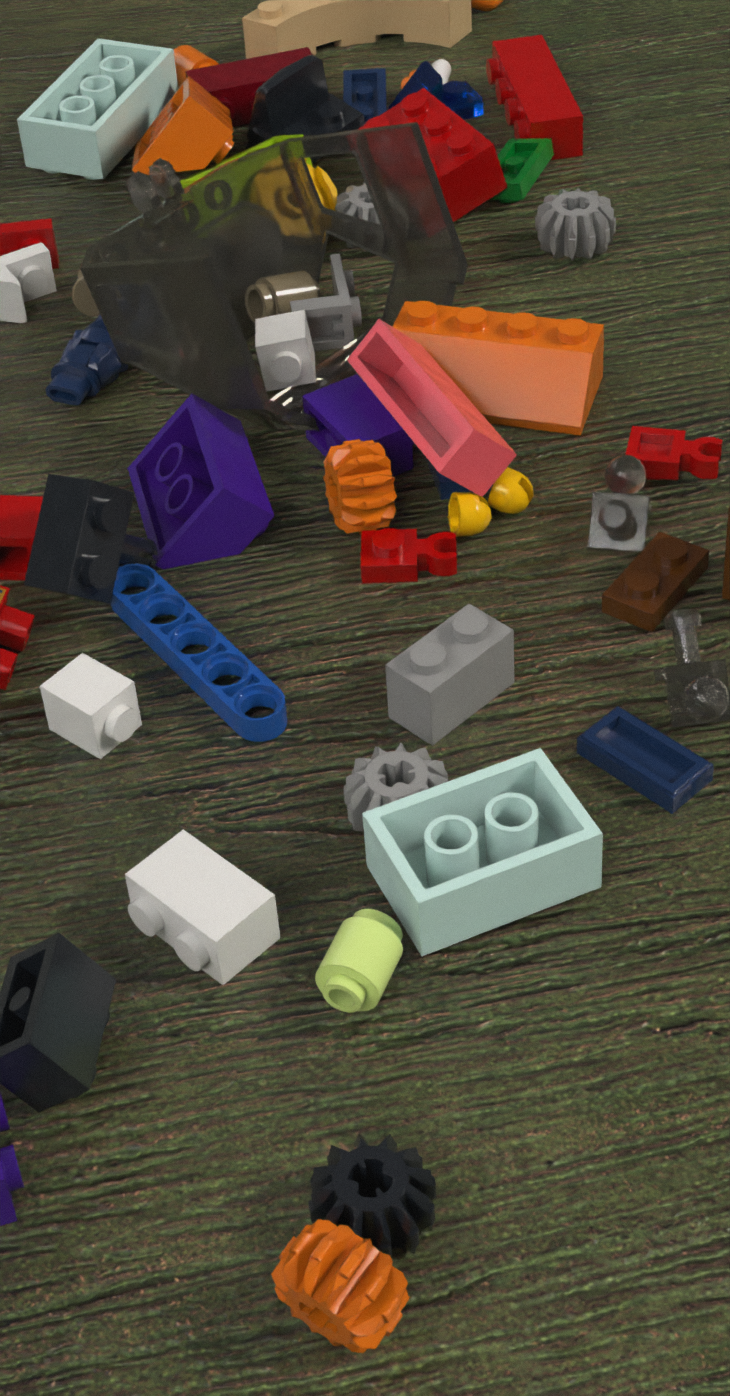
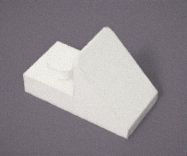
(24, 277)

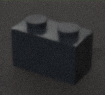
(52, 1022)

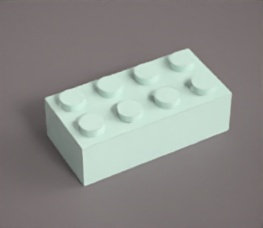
(98, 108)

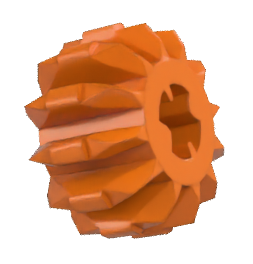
(359, 486)
(341, 1286)

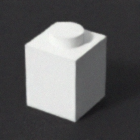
(285, 350)
(91, 705)

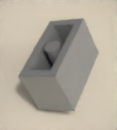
(450, 673)

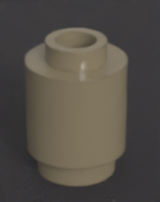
(273, 293)

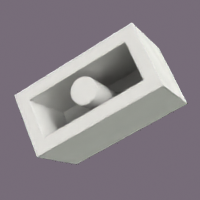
(202, 907)

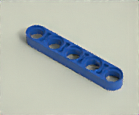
(203, 668)

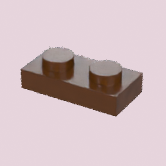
(655, 581)

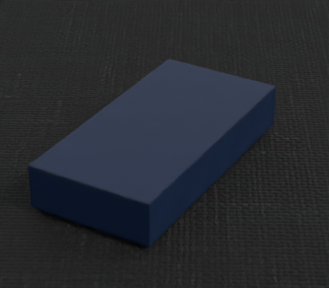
(645, 759)

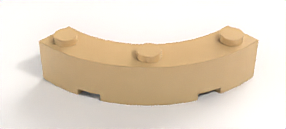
(310, 23)

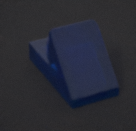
(454, 94)

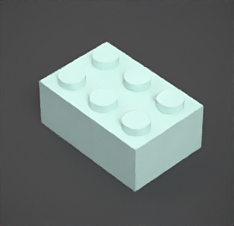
(482, 850)

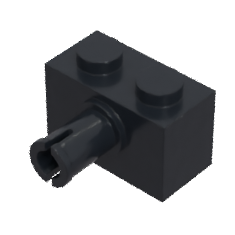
(83, 539)

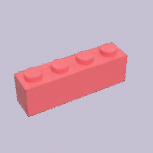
(431, 408)

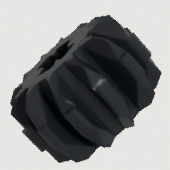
(376, 1193)

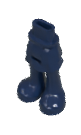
(85, 365)

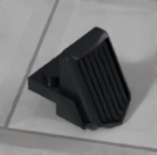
(299, 103)

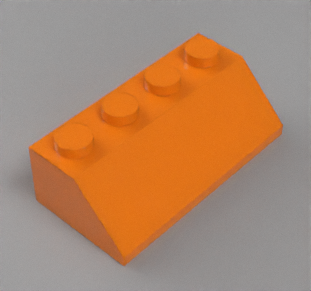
(186, 132)
(513, 365)

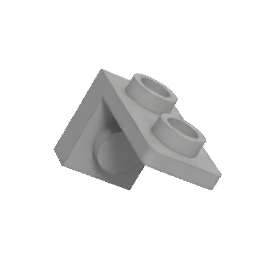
(334, 316)

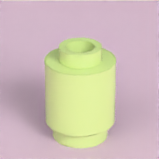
(360, 961)

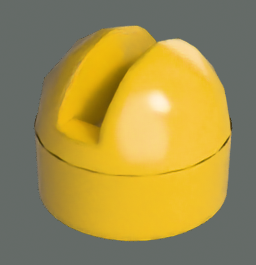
(511, 492)
(468, 514)

